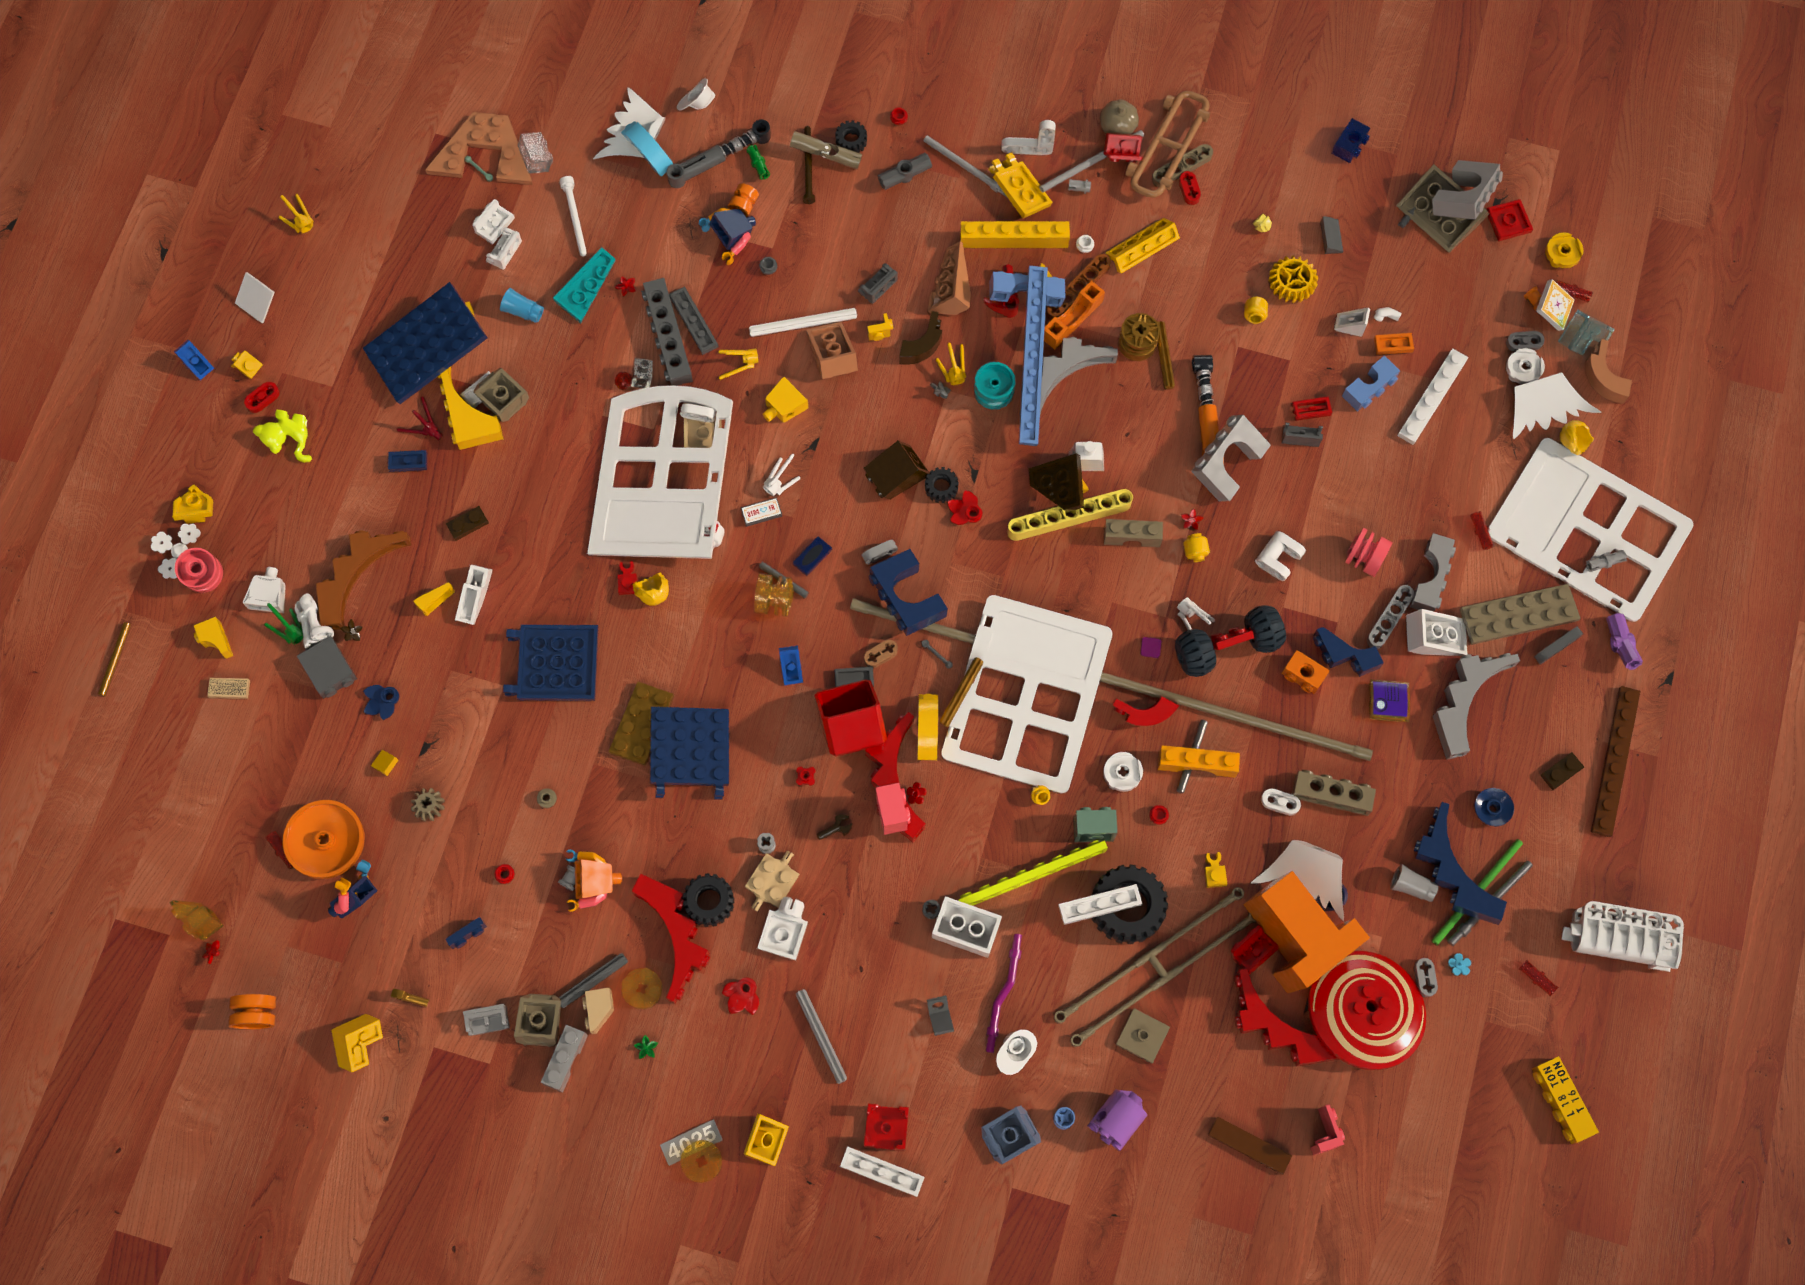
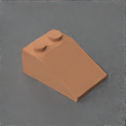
(832, 350)

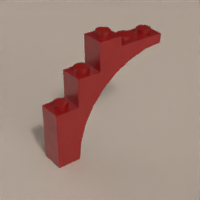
(886, 758)
(688, 955)
(1256, 1016)

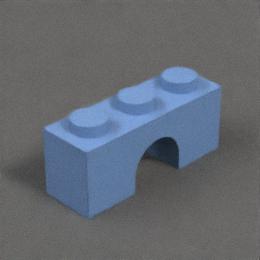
(1360, 394)

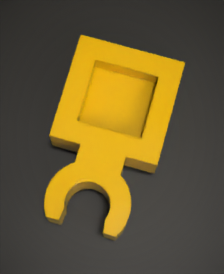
(1215, 874)

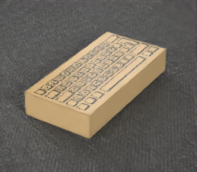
(229, 688)

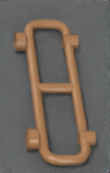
(1171, 104)

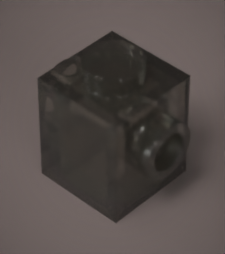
(641, 373)

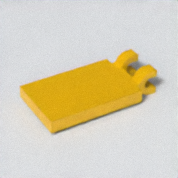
(1019, 186)

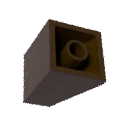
(895, 470)

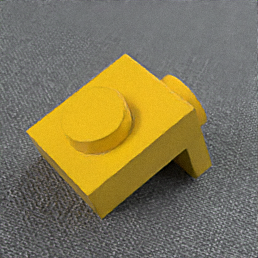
(880, 331)
(246, 364)

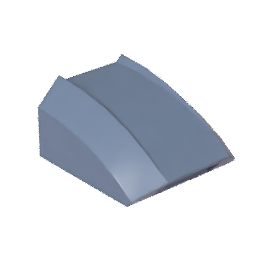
(1010, 1135)

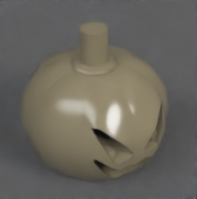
(1119, 117)

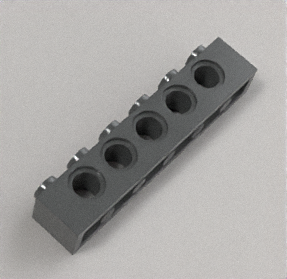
(658, 290)

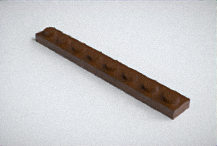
(1615, 761)

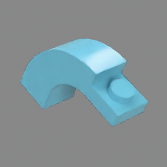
(648, 147)

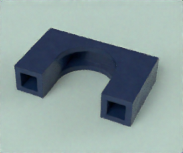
(909, 616)

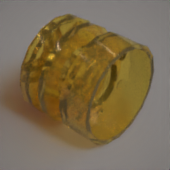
(773, 595)

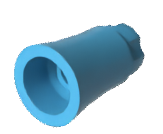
(521, 306)

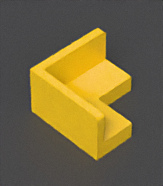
(351, 1041)

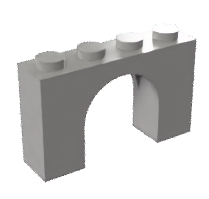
(1469, 203)
(1210, 466)

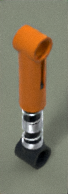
(1203, 367)

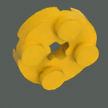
(1560, 259)

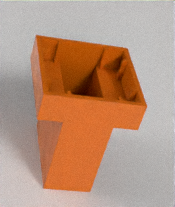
(1302, 932)

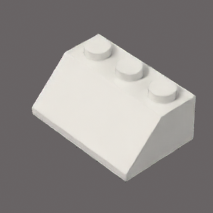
(966, 927)

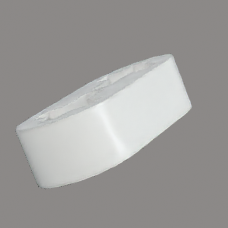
(698, 413)

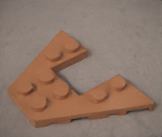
(487, 132)

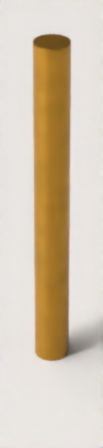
(114, 659)

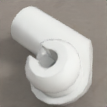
(1387, 312)

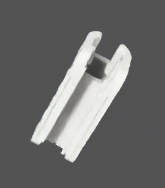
(1626, 939)

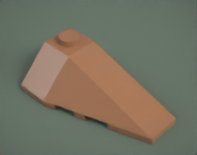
(952, 288)

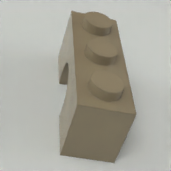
(1119, 531)

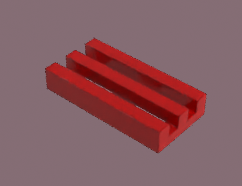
(1295, 404)

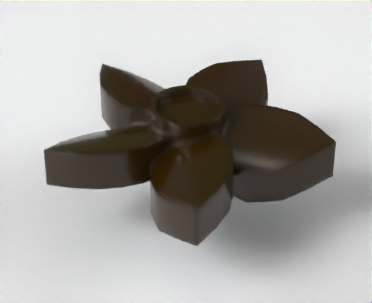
(351, 631)

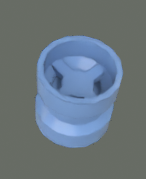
(1064, 1115)

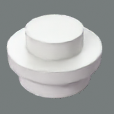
(1085, 243)

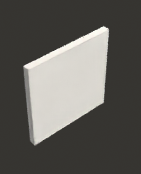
(254, 297)

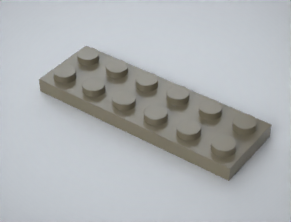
(1519, 614)

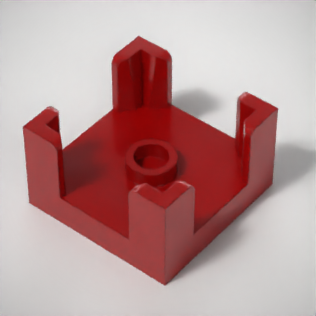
(886, 1127)

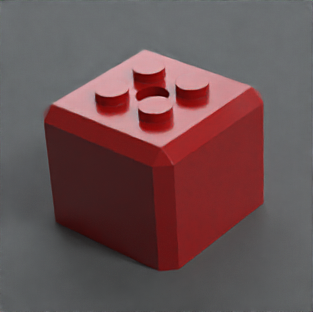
(851, 718)

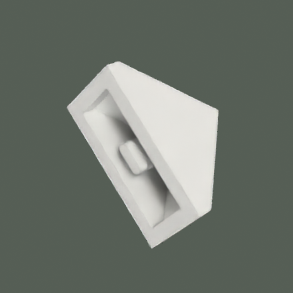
(1352, 321)

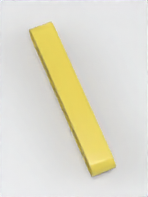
(1064, 521)

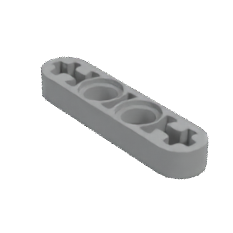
(1391, 617)

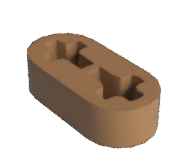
(884, 657)

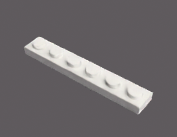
(1432, 396)

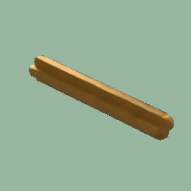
(1165, 359)
(961, 692)

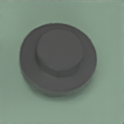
(768, 265)

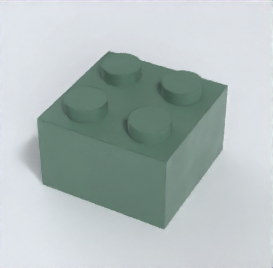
(1095, 825)

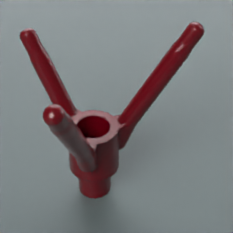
(429, 428)

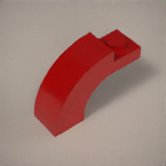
(1146, 717)

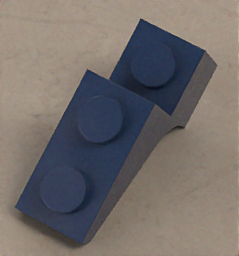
(1338, 652)

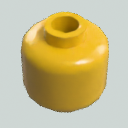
(1256, 310)
(1196, 547)

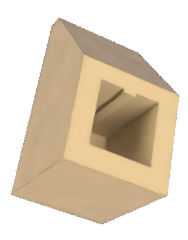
(599, 1008)

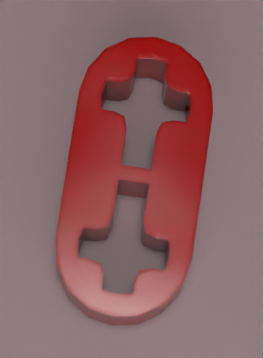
(1193, 187)

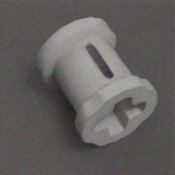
(766, 849)
(568, 879)

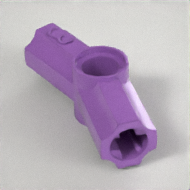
(1623, 641)

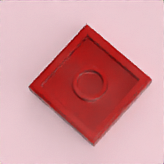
(1509, 220)

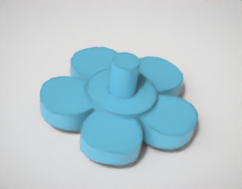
(1459, 964)

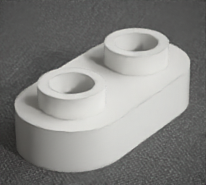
(1280, 801)

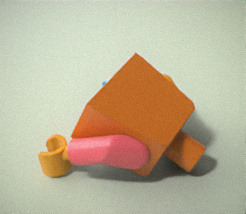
(592, 879)

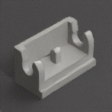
(486, 1019)

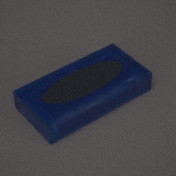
(812, 556)

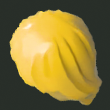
(1576, 436)
(652, 590)

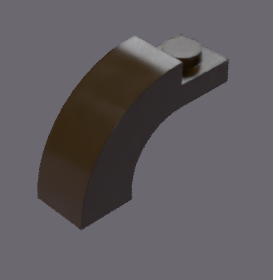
(924, 347)

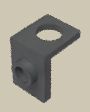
(940, 1016)

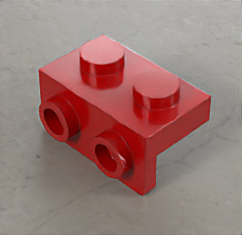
(1123, 147)
(1253, 949)

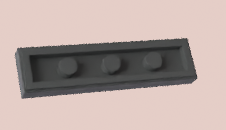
(693, 320)

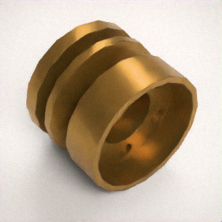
(1138, 345)

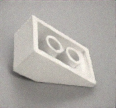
(1436, 634)

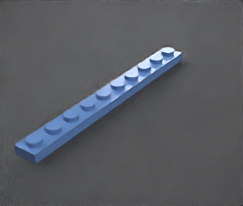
(1033, 356)

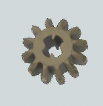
(431, 810)

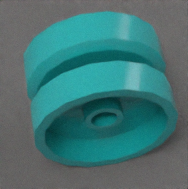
(994, 385)

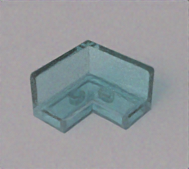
(1582, 330)

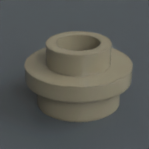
(546, 804)

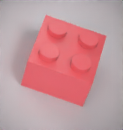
(891, 808)

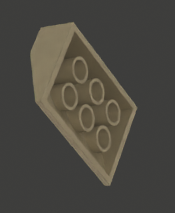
(1443, 229)

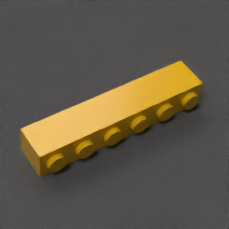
(1015, 234)

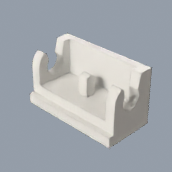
(504, 248)

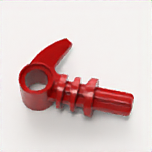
(1000, 306)

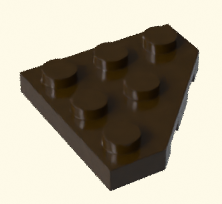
(1060, 482)

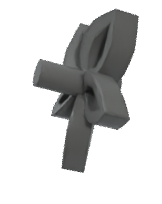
(940, 390)

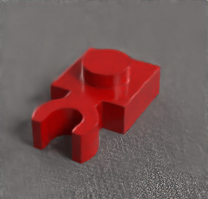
(626, 580)

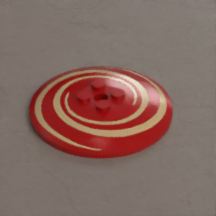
(1352, 1031)

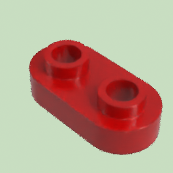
(261, 397)

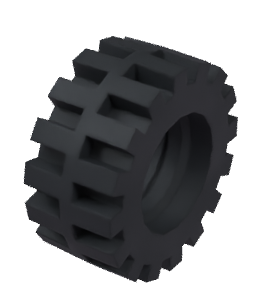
(851, 128)
(940, 474)

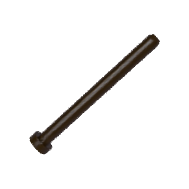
(808, 198)

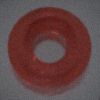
(623, 380)

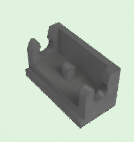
(879, 283)
(1302, 435)

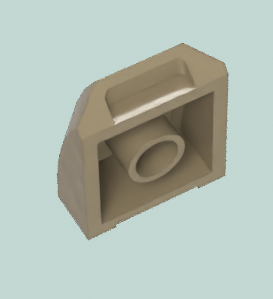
(501, 394)
(538, 1020)

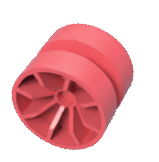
(198, 570)

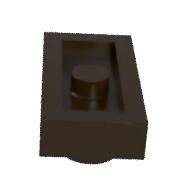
(467, 523)
(1562, 771)

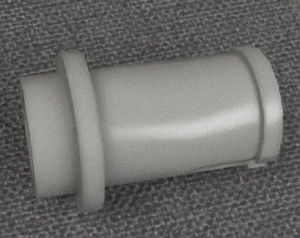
(1077, 185)

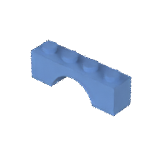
(1004, 284)

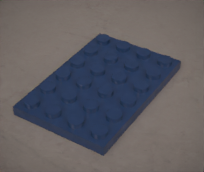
(425, 343)

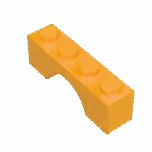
(1180, 758)

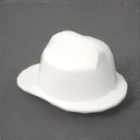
(698, 97)
(1016, 1051)

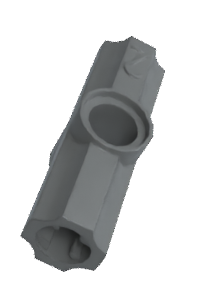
(913, 166)

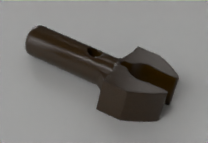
(836, 827)

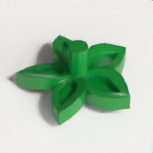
(646, 1047)

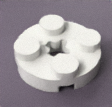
(1520, 375)
(1130, 764)

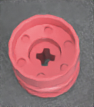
(1368, 552)

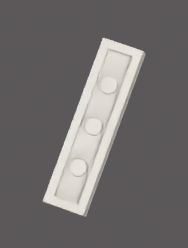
(1100, 904)
(882, 1171)

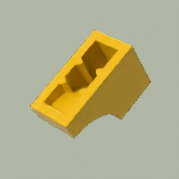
(211, 634)

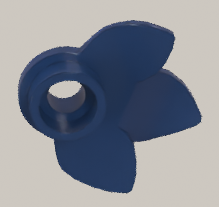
(378, 701)

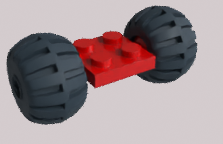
(1262, 628)

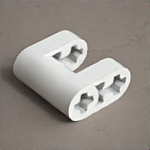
(1268, 557)

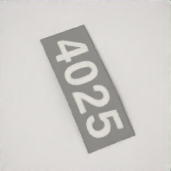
(674, 1148)

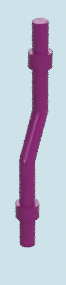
(993, 1031)

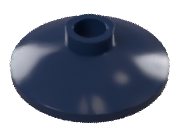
(1500, 800)

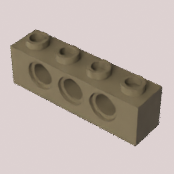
(1342, 801)

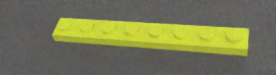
(1039, 871)

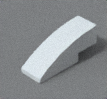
(473, 594)

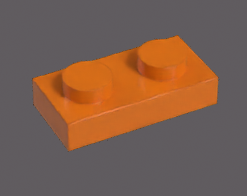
(1394, 343)

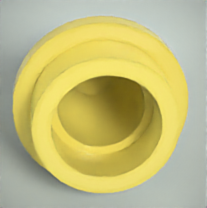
(1262, 223)

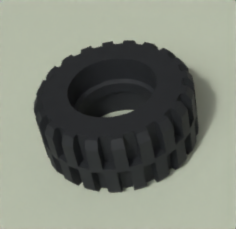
(1150, 889)

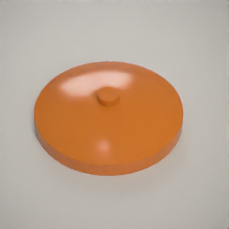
(323, 839)

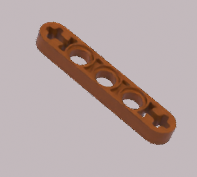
(1082, 279)

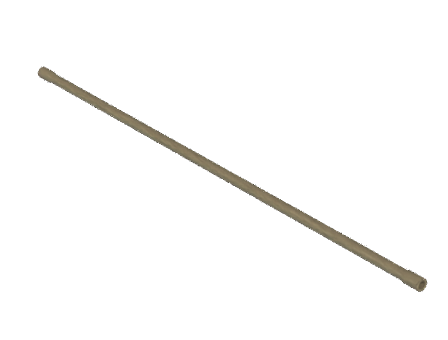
(1354, 750)

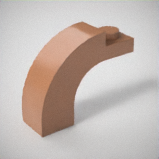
(1602, 379)

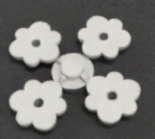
(176, 550)

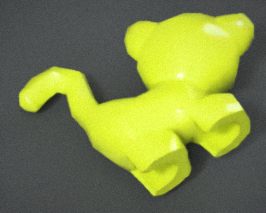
(274, 434)

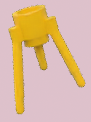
(304, 222)
(749, 356)
(955, 375)

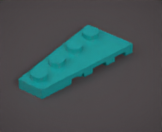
(583, 288)

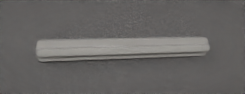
(821, 1036)

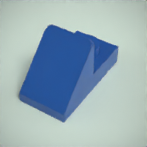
(193, 359)
(791, 665)

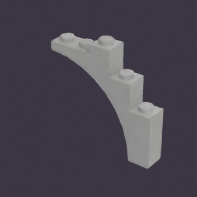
(1072, 359)
(1452, 719)

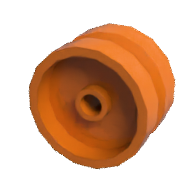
(252, 1011)

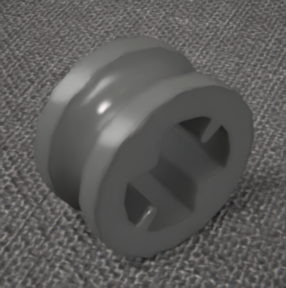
(929, 915)

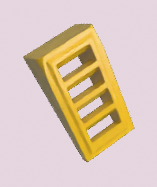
(434, 598)

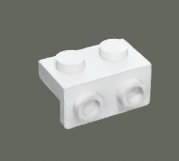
(492, 221)

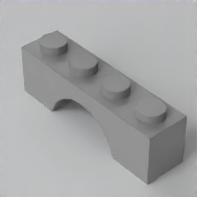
(1438, 552)

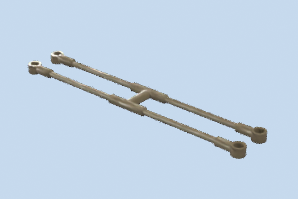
(1151, 956)

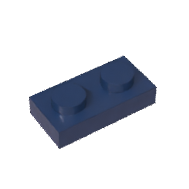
(407, 461)
(473, 929)

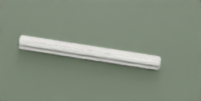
(803, 322)

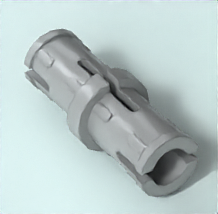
(1606, 560)

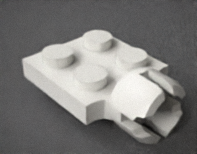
(784, 929)

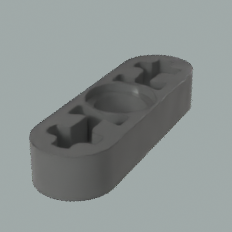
(1558, 645)

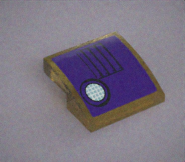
(1389, 700)

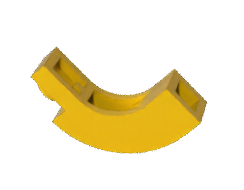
(927, 727)

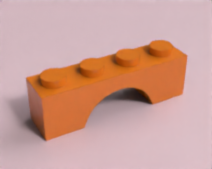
(1061, 327)

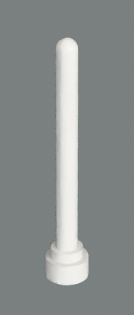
(567, 185)

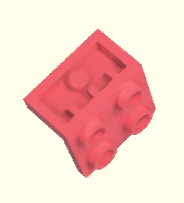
(1334, 1134)

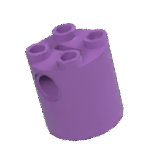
(1118, 1118)

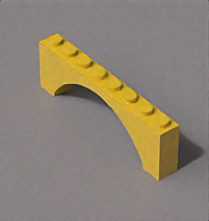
(469, 425)

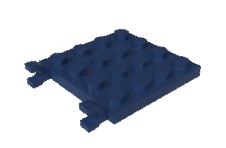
(555, 662)
(689, 748)

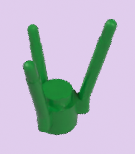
(293, 633)

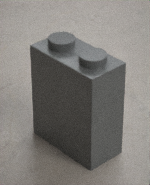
(327, 667)

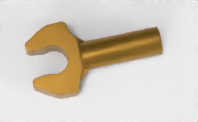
(404, 996)

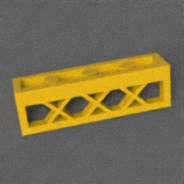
(1143, 244)

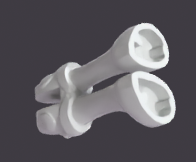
(307, 614)

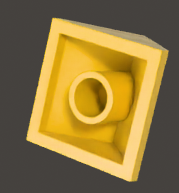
(766, 1140)

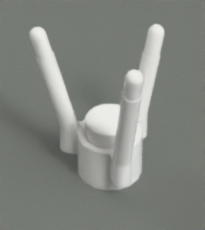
(772, 484)
(1189, 608)

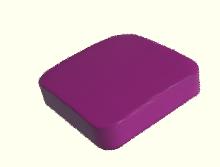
(1150, 647)

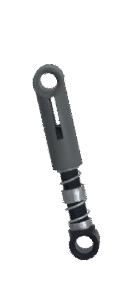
(717, 154)

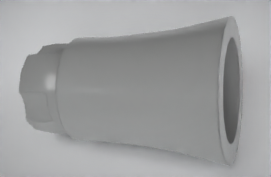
(1411, 883)

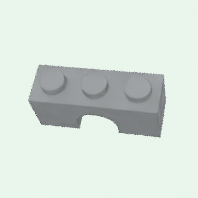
(559, 1067)

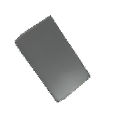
(1331, 235)

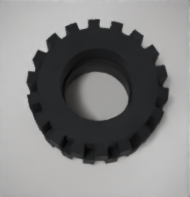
(700, 885)

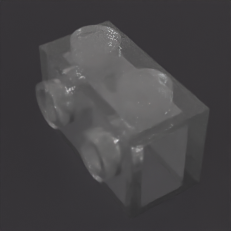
(535, 152)

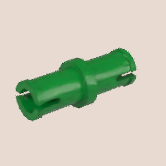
(758, 162)

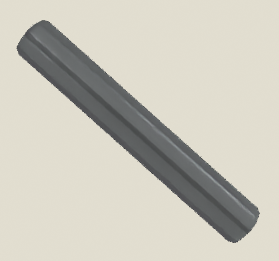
(593, 979)

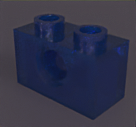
(1355, 132)

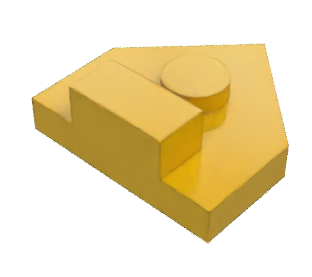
(193, 506)

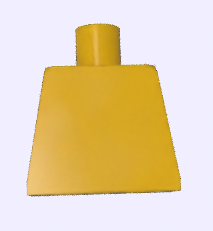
(784, 402)

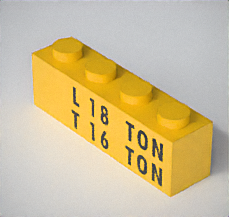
(1564, 1100)

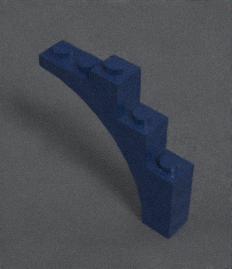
(1468, 898)

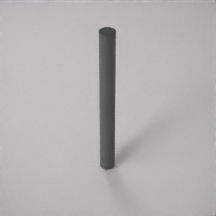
(1196, 744)

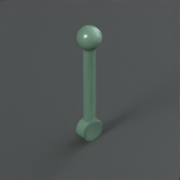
(489, 177)

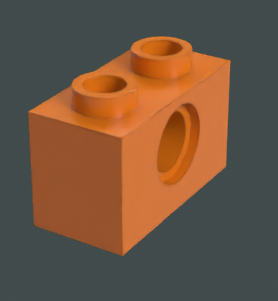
(1301, 662)

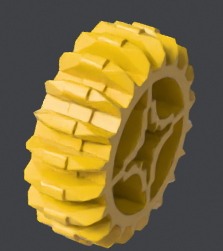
(1288, 270)

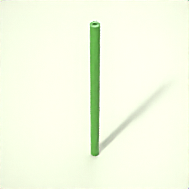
(1483, 884)

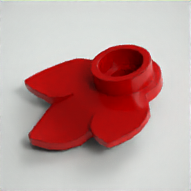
(962, 508)
(740, 998)

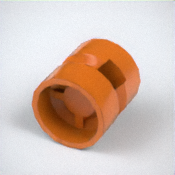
(743, 198)

